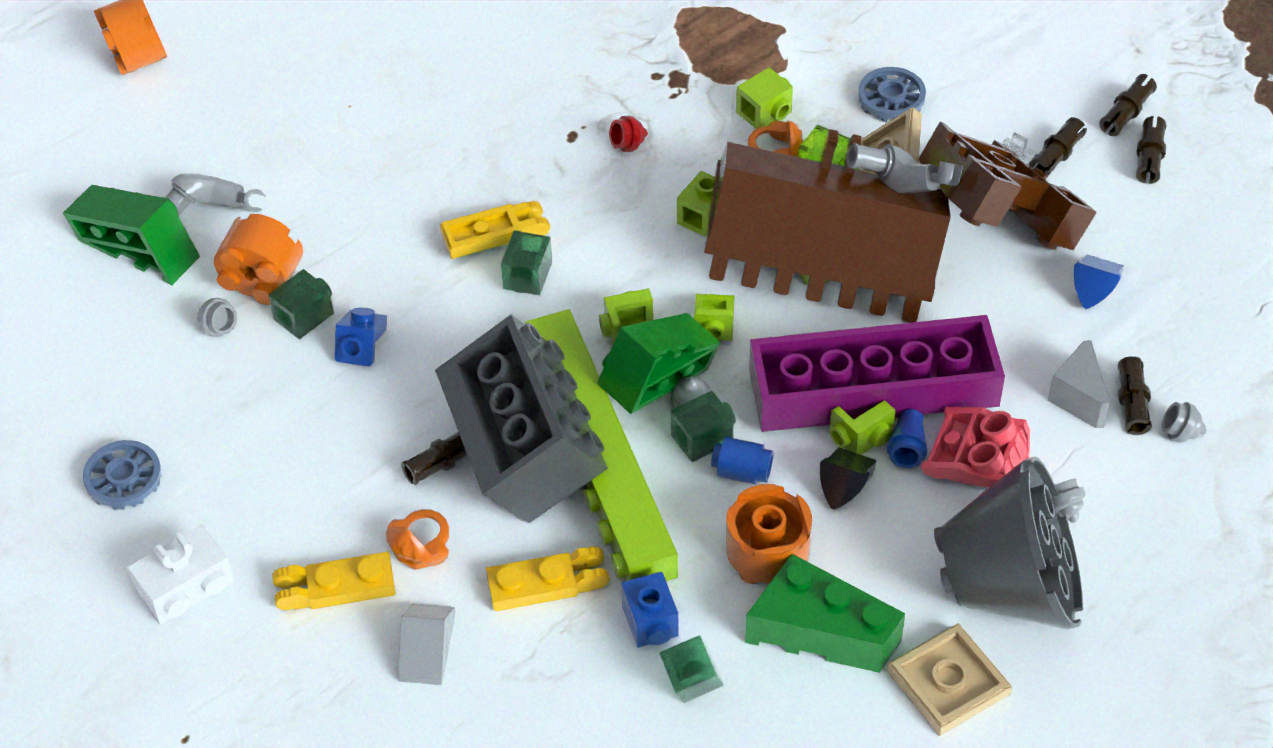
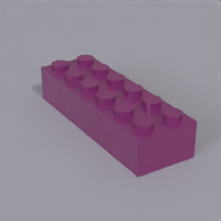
(905, 364)

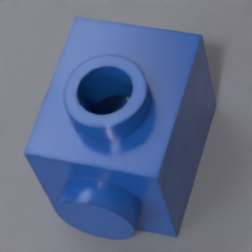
(650, 610)

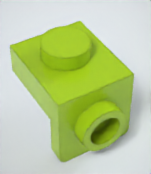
(625, 310)
(715, 314)
(865, 431)

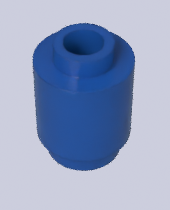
(742, 460)

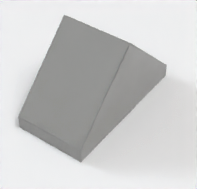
(1080, 387)
(425, 643)

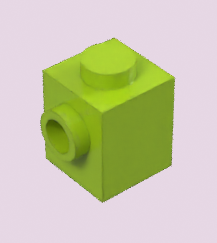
(764, 98)
(695, 203)

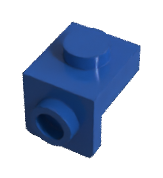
(357, 336)

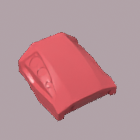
(977, 446)

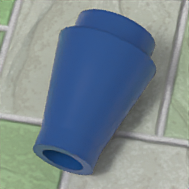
(908, 442)

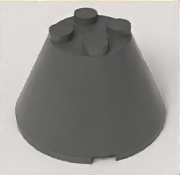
(1013, 551)

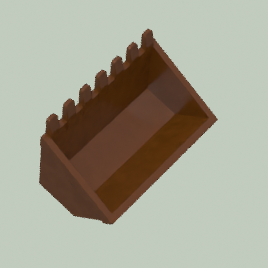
(825, 226)

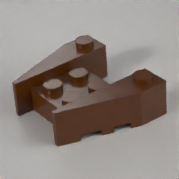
(999, 181)

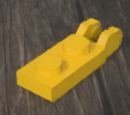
(492, 227)
(546, 578)
(334, 582)

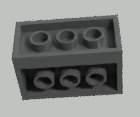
(521, 419)

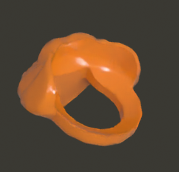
(782, 131)
(409, 548)

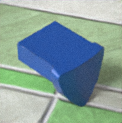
(1095, 279)

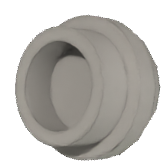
(217, 317)
(688, 389)
(1183, 422)
(1069, 499)

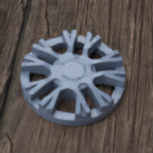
(891, 92)
(122, 474)

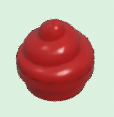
(627, 133)

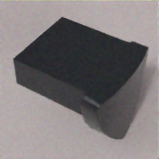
(844, 476)

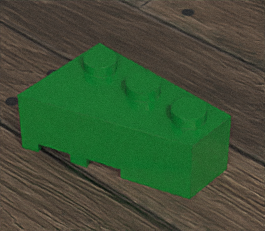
(134, 226)
(654, 357)
(824, 617)

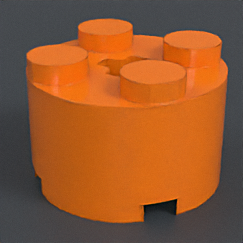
(130, 34)
(256, 257)
(765, 531)

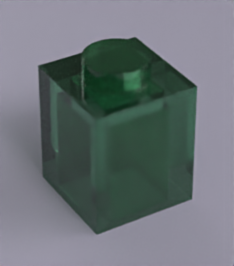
(526, 262)
(301, 303)
(701, 425)
(691, 668)

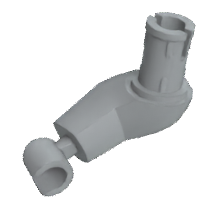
(901, 170)
(209, 189)

